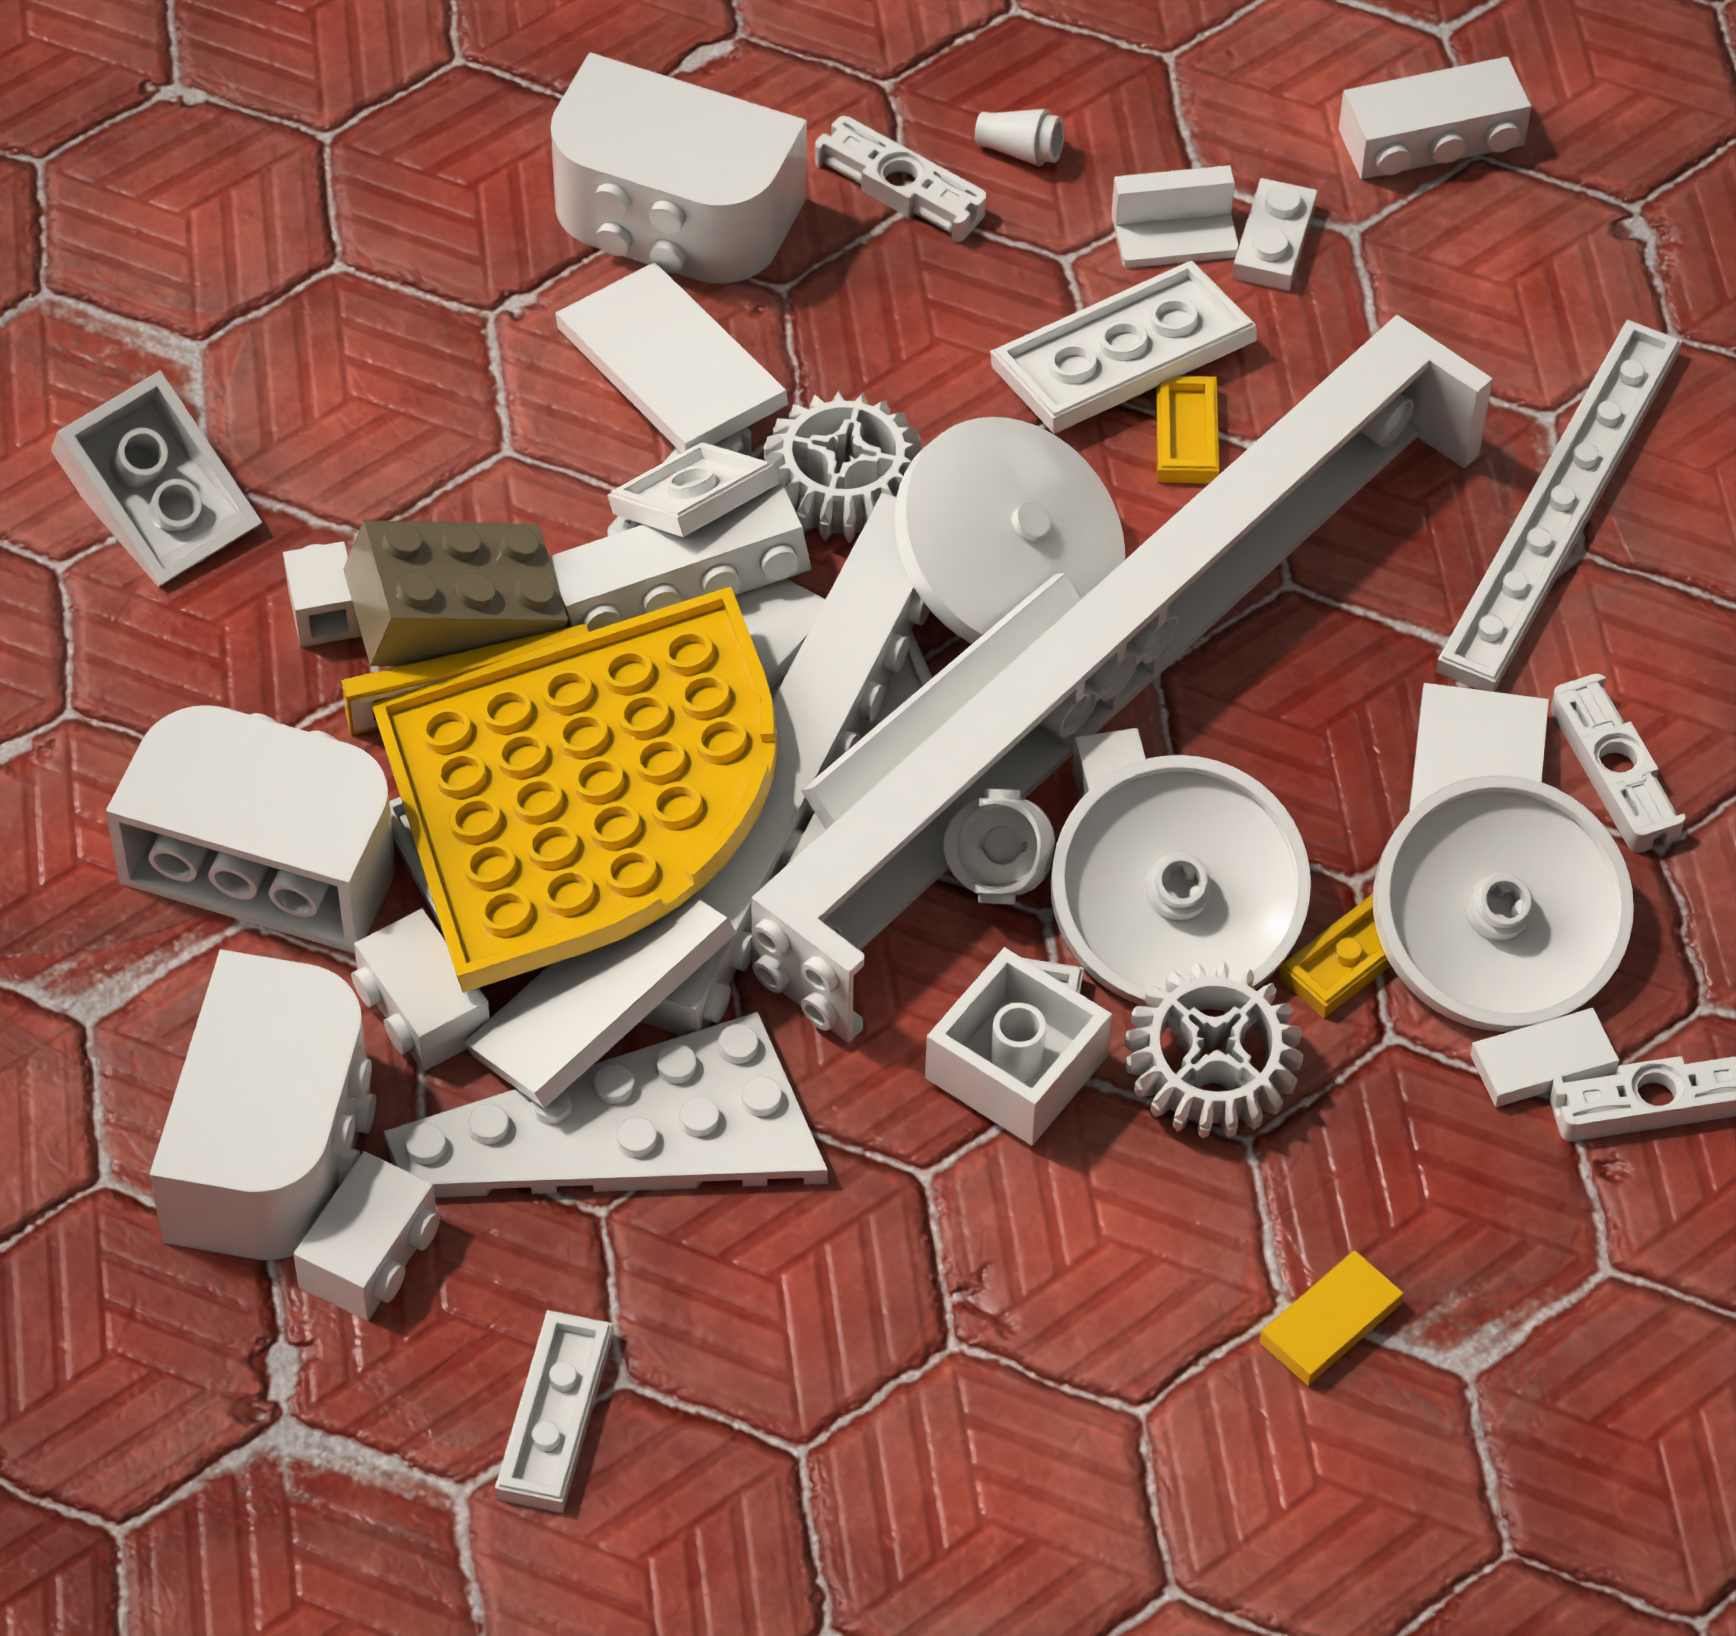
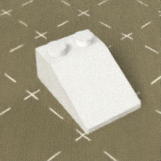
(154, 479)

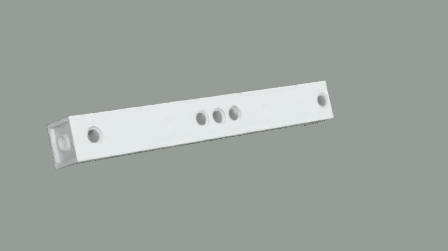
(1104, 654)

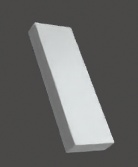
(554, 1411)

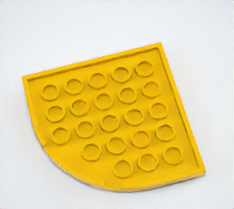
(583, 782)

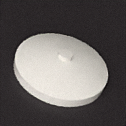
(996, 516)
(1179, 870)
(1502, 902)

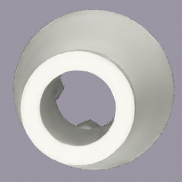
(1024, 134)

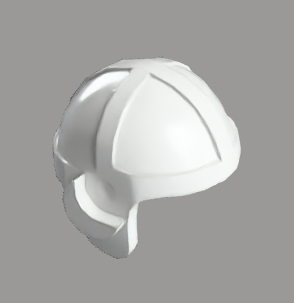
(999, 846)

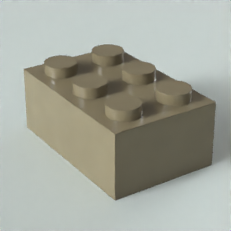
(449, 587)

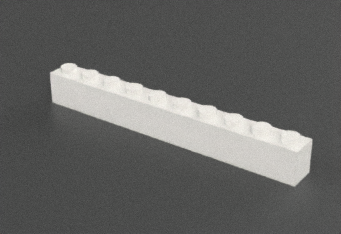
(818, 718)

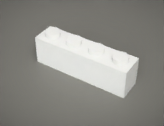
(657, 569)

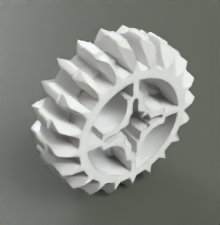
(821, 442)
(1248, 1087)

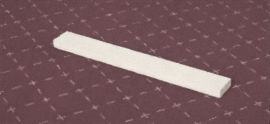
(1558, 508)

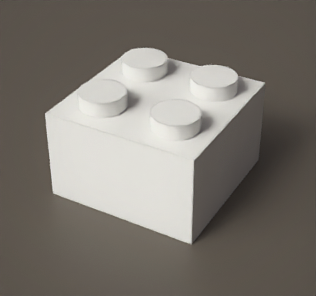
(1018, 1046)

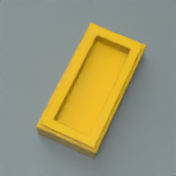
(1187, 430)
(1331, 1317)

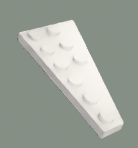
(639, 1121)

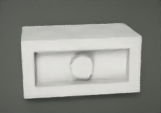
(1174, 216)

